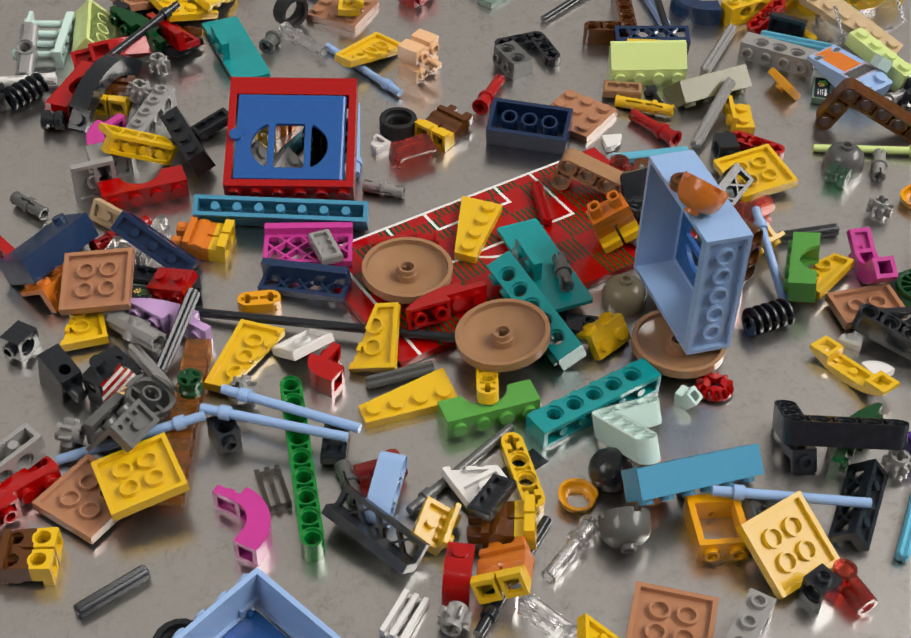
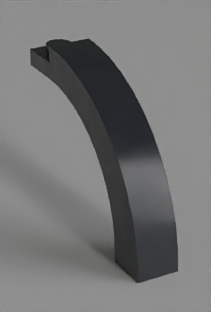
(95, 83)

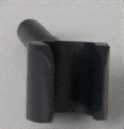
(651, 90)

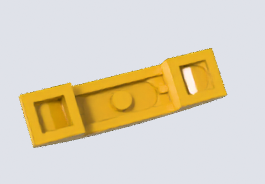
(850, 372)

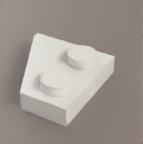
(469, 481)

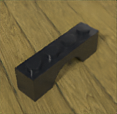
(187, 142)

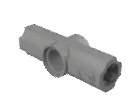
(27, 41)
(136, 330)

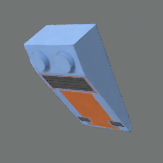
(839, 64)

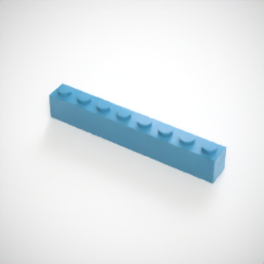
(262, 210)

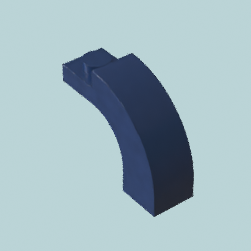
(697, 11)

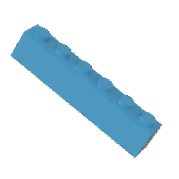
(692, 473)

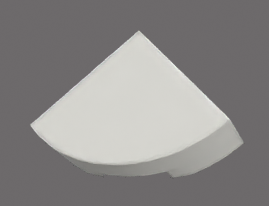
(611, 141)
(379, 144)
(851, 340)
(876, 366)

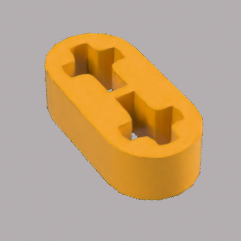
(259, 301)

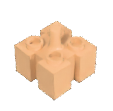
(418, 56)

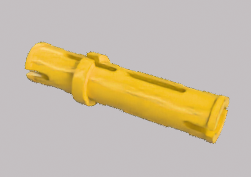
(652, 107)

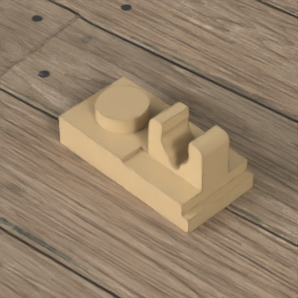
(104, 212)

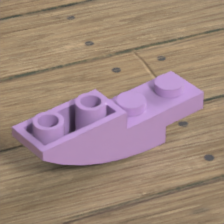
(162, 315)

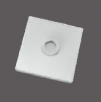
(302, 344)

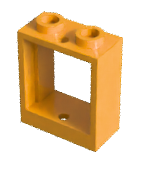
(710, 507)

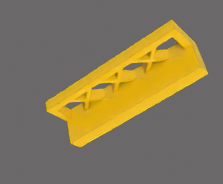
(137, 144)

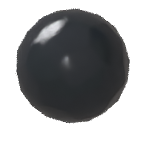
(606, 469)

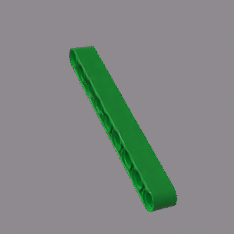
(303, 477)

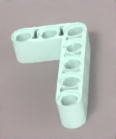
(627, 429)

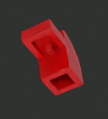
(325, 370)
(457, 573)

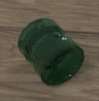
(838, 175)

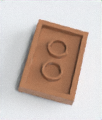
(847, 302)

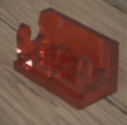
(411, 148)

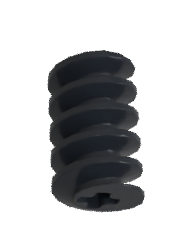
(24, 90)
(767, 317)

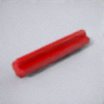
(541, 203)

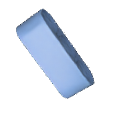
(386, 484)

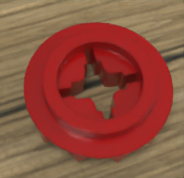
(715, 393)

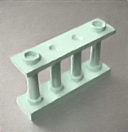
(61, 44)

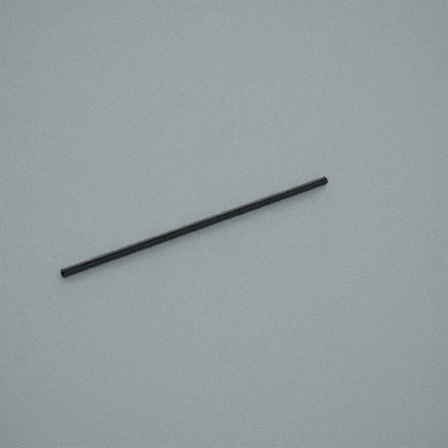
(318, 324)

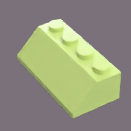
(92, 25)
(866, 46)
(648, 61)

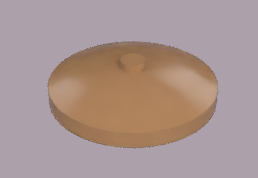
(406, 269)
(503, 335)
(659, 347)

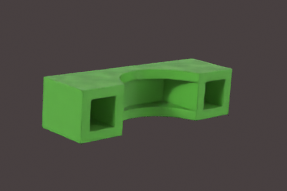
(800, 280)
(462, 417)

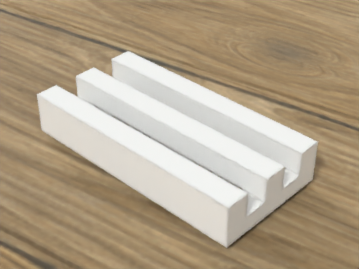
(403, 598)

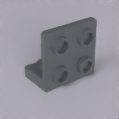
(127, 428)

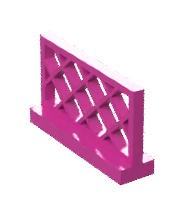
(294, 234)

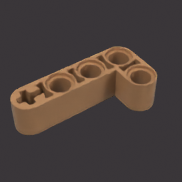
(587, 171)

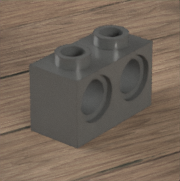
(513, 60)

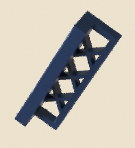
(651, 31)
(153, 242)
(306, 275)

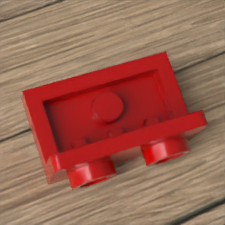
(171, 284)

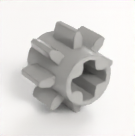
(158, 64)
(137, 90)
(879, 207)
(243, 381)
(69, 432)
(897, 464)
(454, 618)

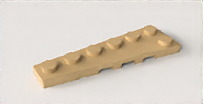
(853, 20)

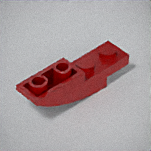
(98, 49)
(443, 302)
(23, 489)

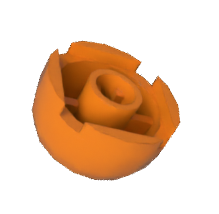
(700, 195)

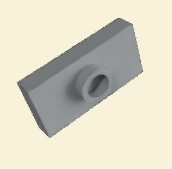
(325, 247)

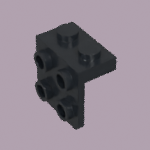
(787, 24)
(633, 189)

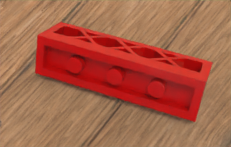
(176, 35)

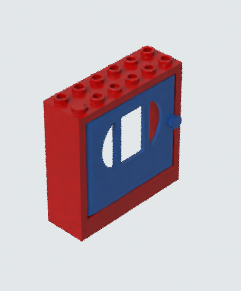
(292, 102)

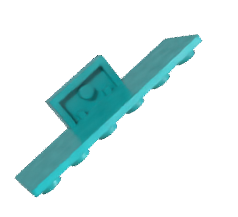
(235, 48)
(534, 253)

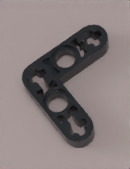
(538, 43)

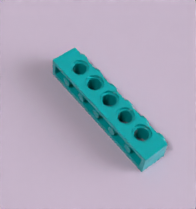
(507, 268)
(573, 412)

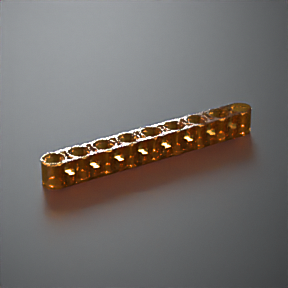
(195, 355)

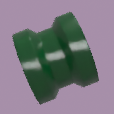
(190, 383)

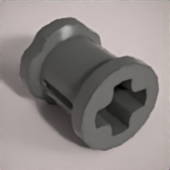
(271, 39)

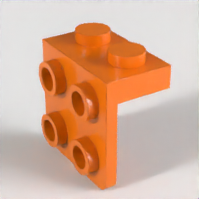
(48, 287)

